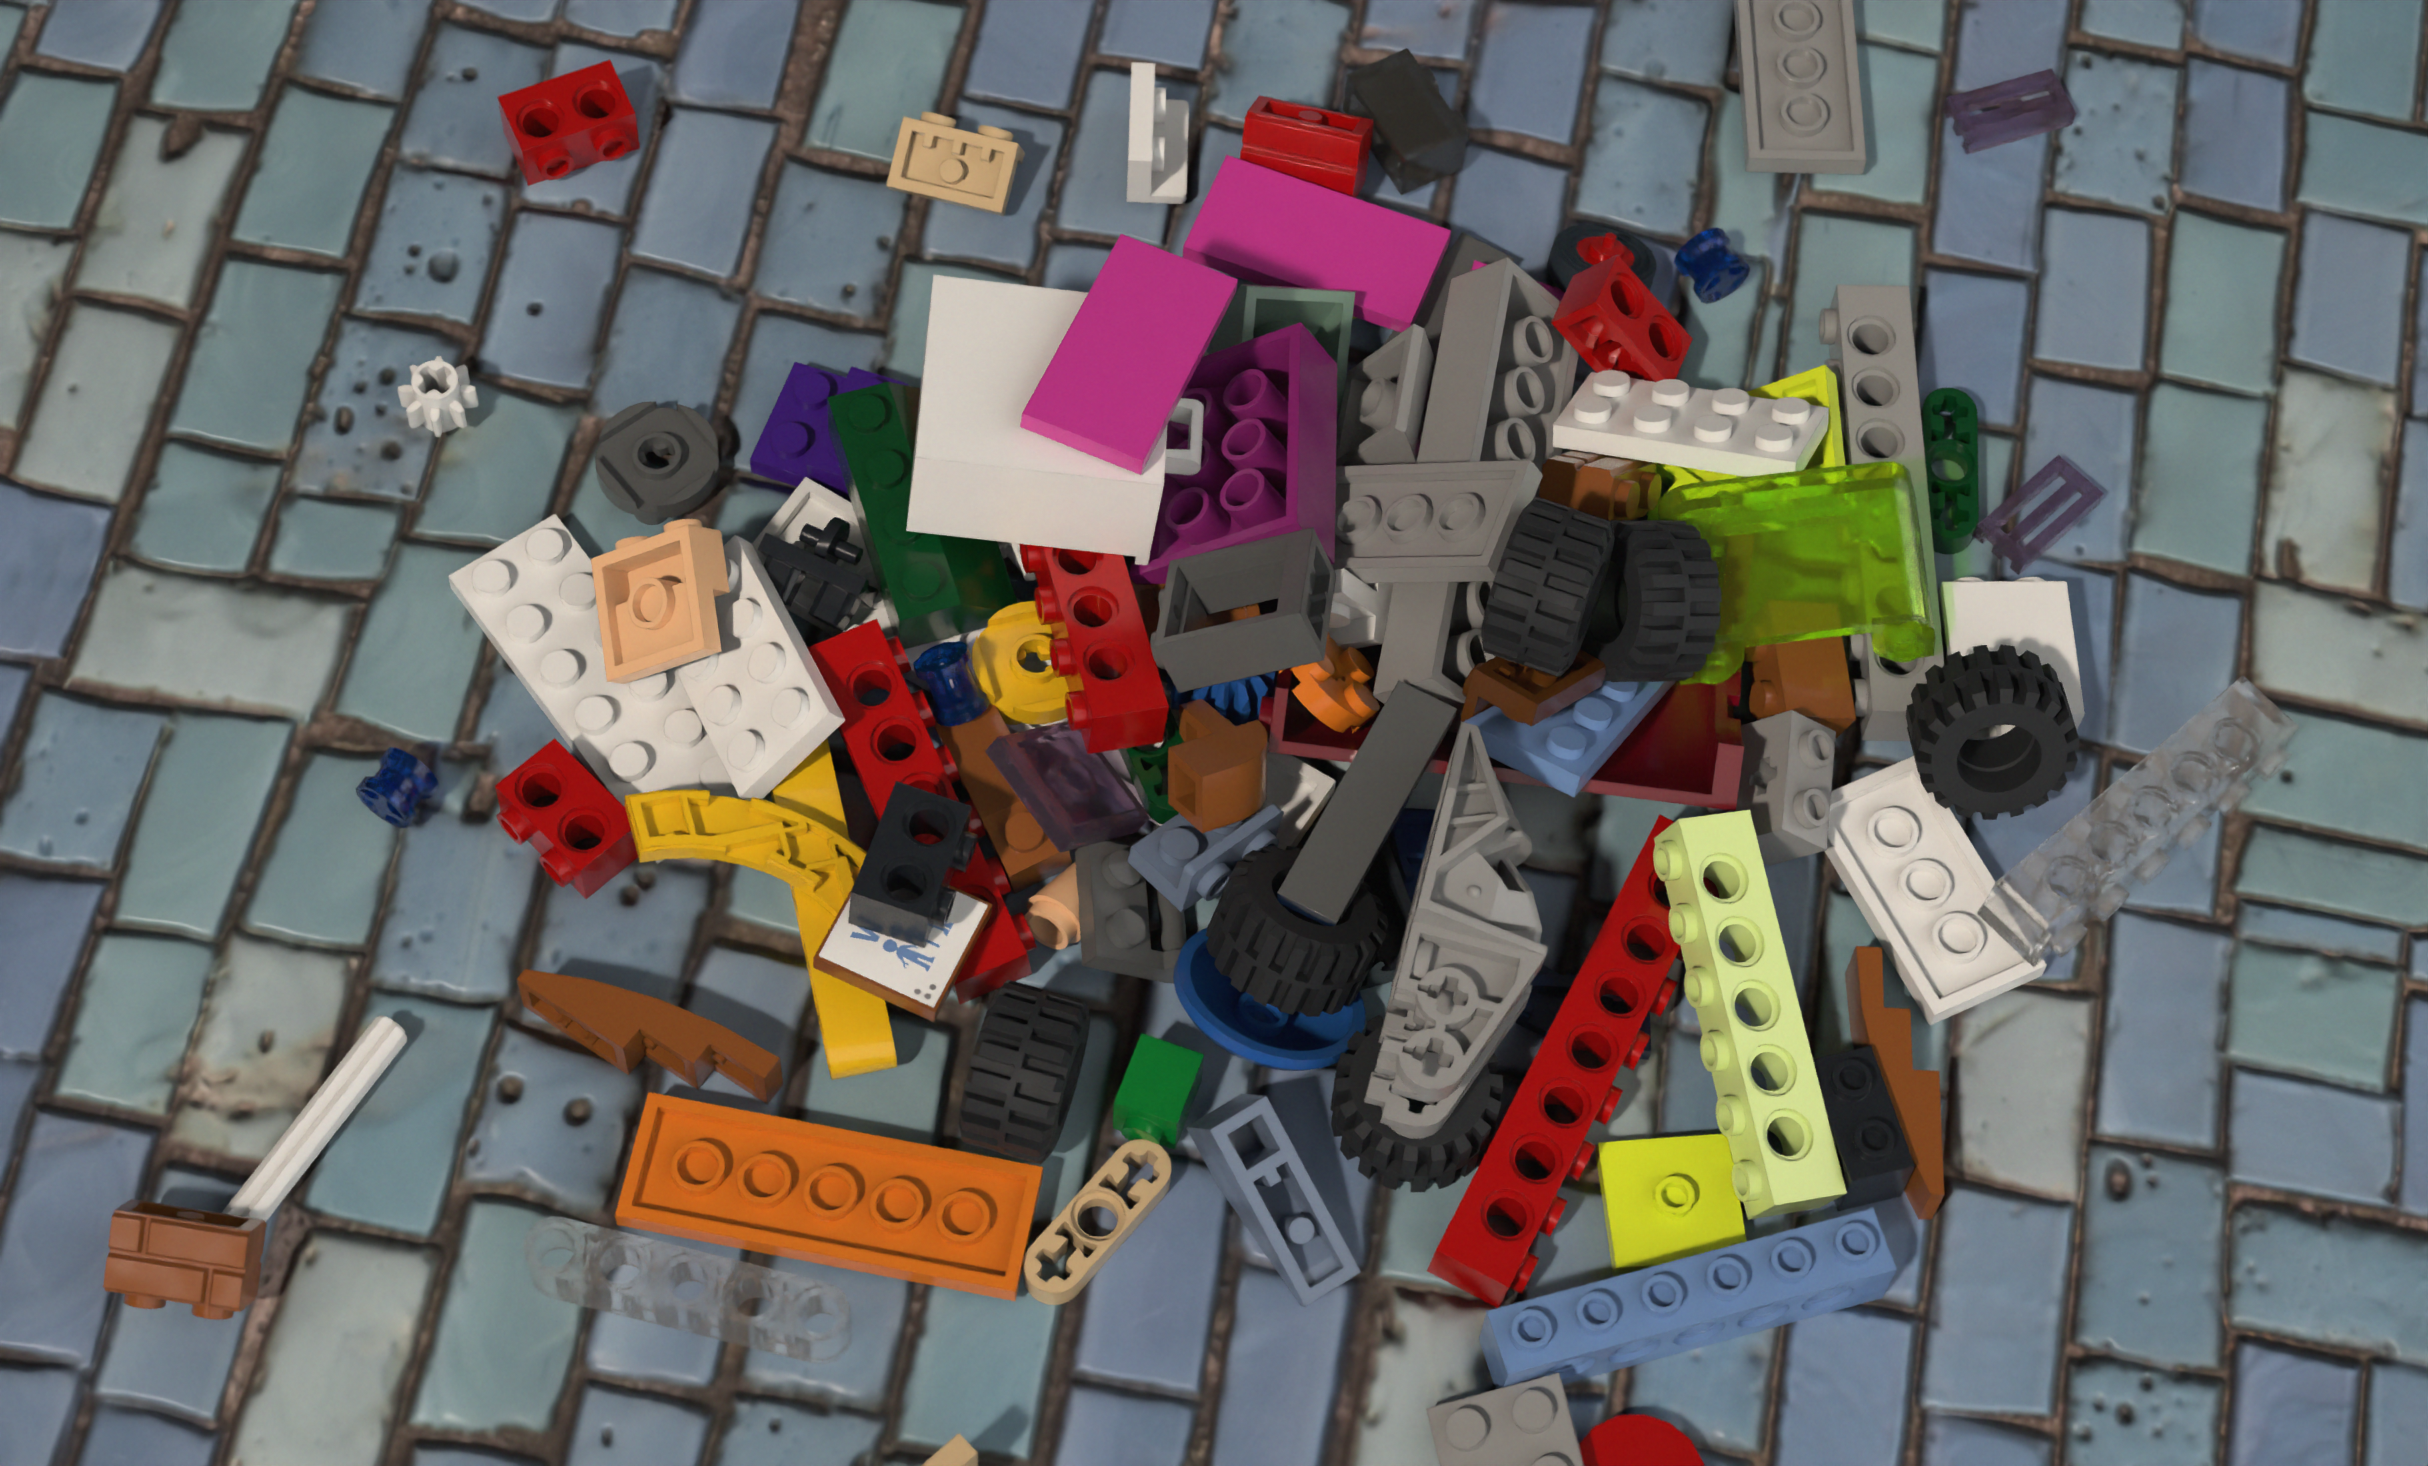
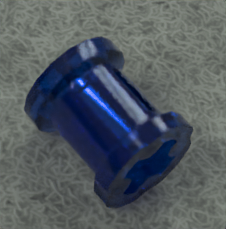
(947, 699)

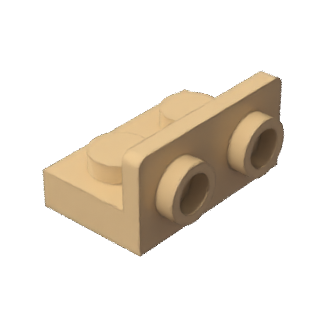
(955, 164)

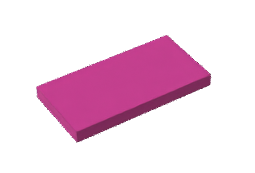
(1314, 237)
(1129, 354)

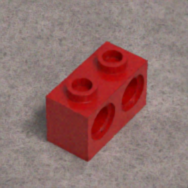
(569, 117)
(1620, 324)
(581, 812)

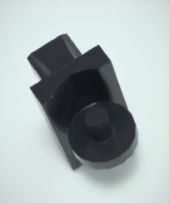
(840, 588)

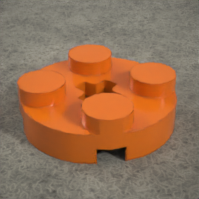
(1337, 688)

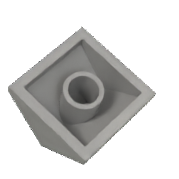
(1386, 403)

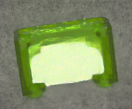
(1812, 560)

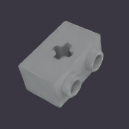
(1787, 784)

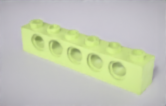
(1761, 981)

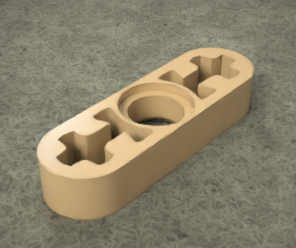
(1052, 1245)

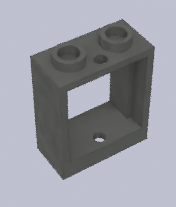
(1236, 576)

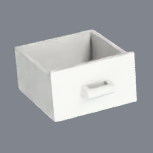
(988, 475)

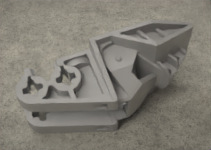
(1462, 952)

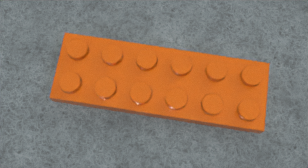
(830, 1196)

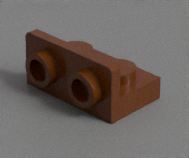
(1528, 693)

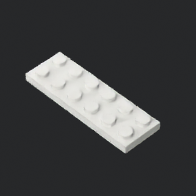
(543, 619)

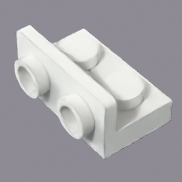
(1156, 141)

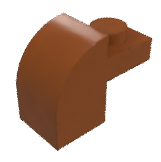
(1218, 768)

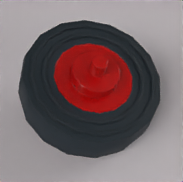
(1589, 244)

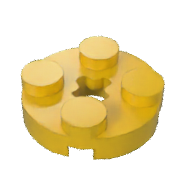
(998, 670)

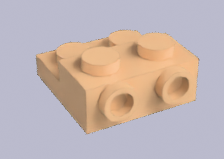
(659, 599)

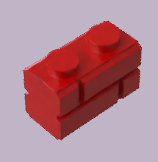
(1308, 143)

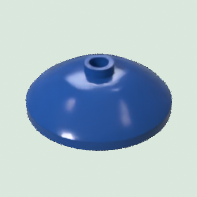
(1254, 1030)

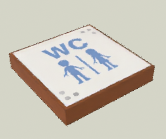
(898, 970)

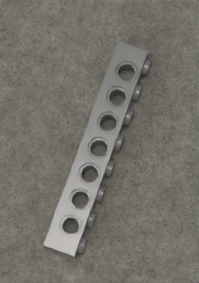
(1881, 323)

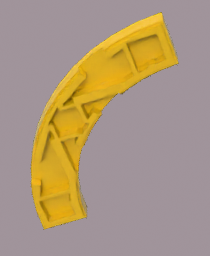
(746, 834)

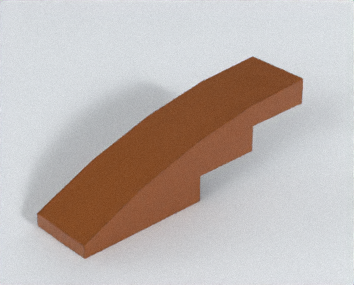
(632, 1025)
(1911, 1091)

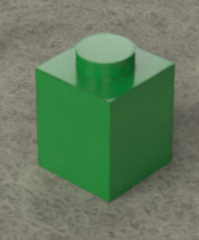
(1157, 1091)

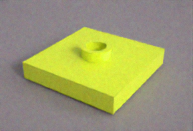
(1667, 1199)

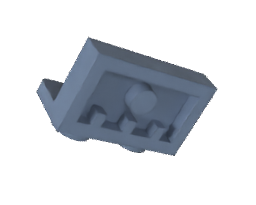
(1197, 864)

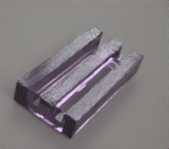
(2013, 119)
(2008, 543)

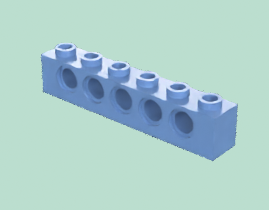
(1689, 1302)

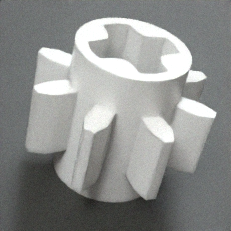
(438, 396)

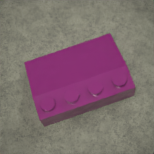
(1262, 454)

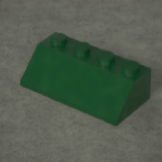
(926, 580)

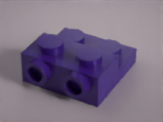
(797, 434)

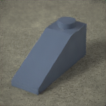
(1274, 1195)

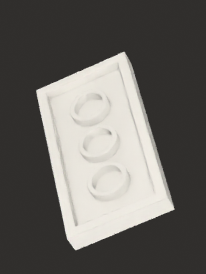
(1690, 425)
(763, 690)
(1921, 891)

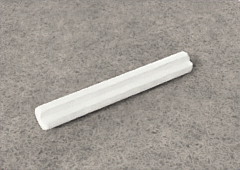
(319, 1120)

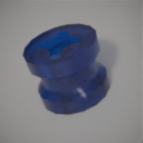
(1712, 265)
(397, 787)

